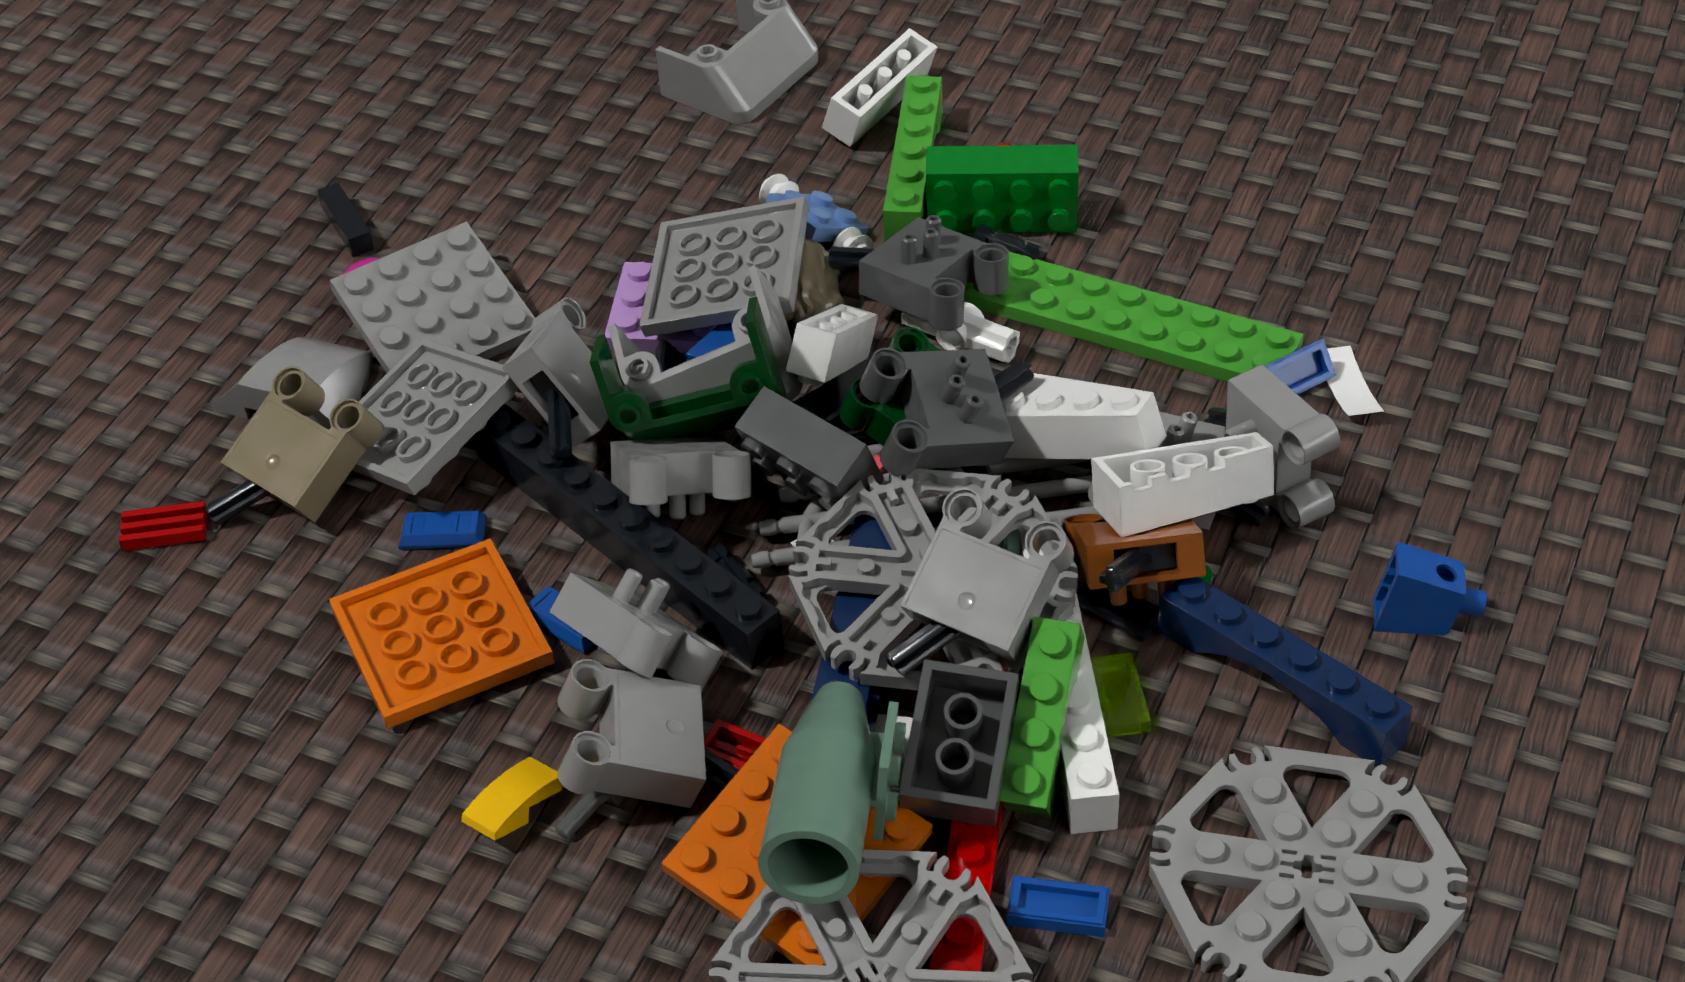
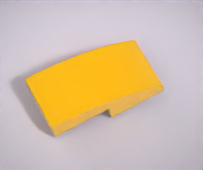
(506, 800)

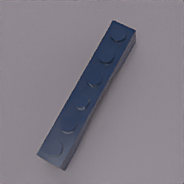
(1351, 706)

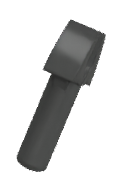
(582, 811)

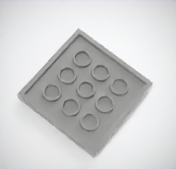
(704, 262)
(436, 292)
(429, 412)

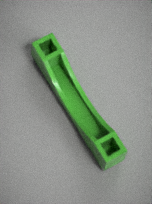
(916, 130)

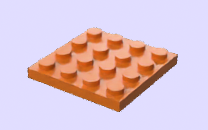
(440, 632)
(723, 848)

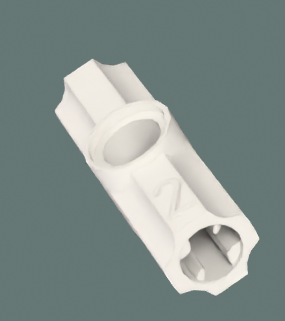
(975, 333)

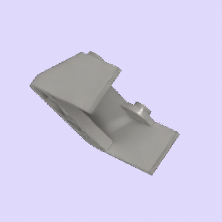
(749, 74)
(644, 373)

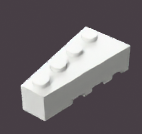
(1080, 419)
(1181, 481)

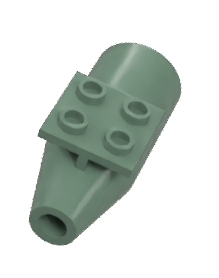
(824, 795)

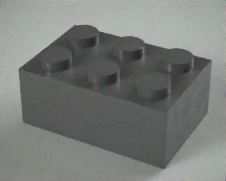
(804, 449)
(959, 743)

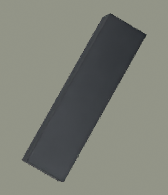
(345, 219)

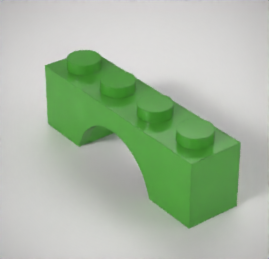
(1040, 716)

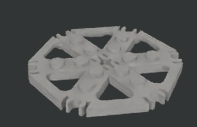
(891, 571)
(1339, 872)
(901, 944)

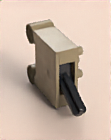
(292, 455)

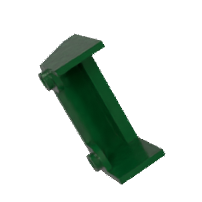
(694, 412)

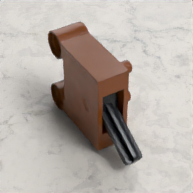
(1137, 559)

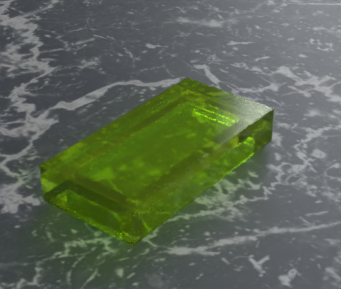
(1120, 695)

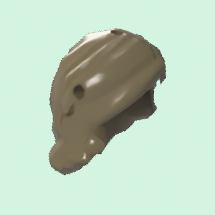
(816, 284)

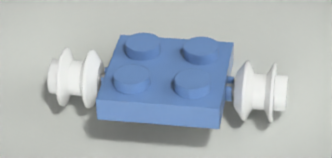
(825, 219)

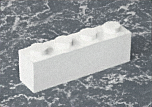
(877, 87)
(831, 343)

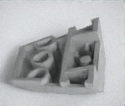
(336, 368)

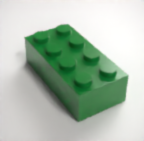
(1004, 187)

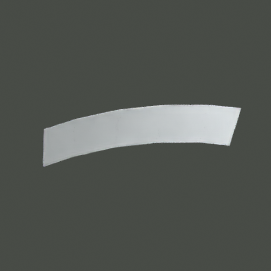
(1349, 384)

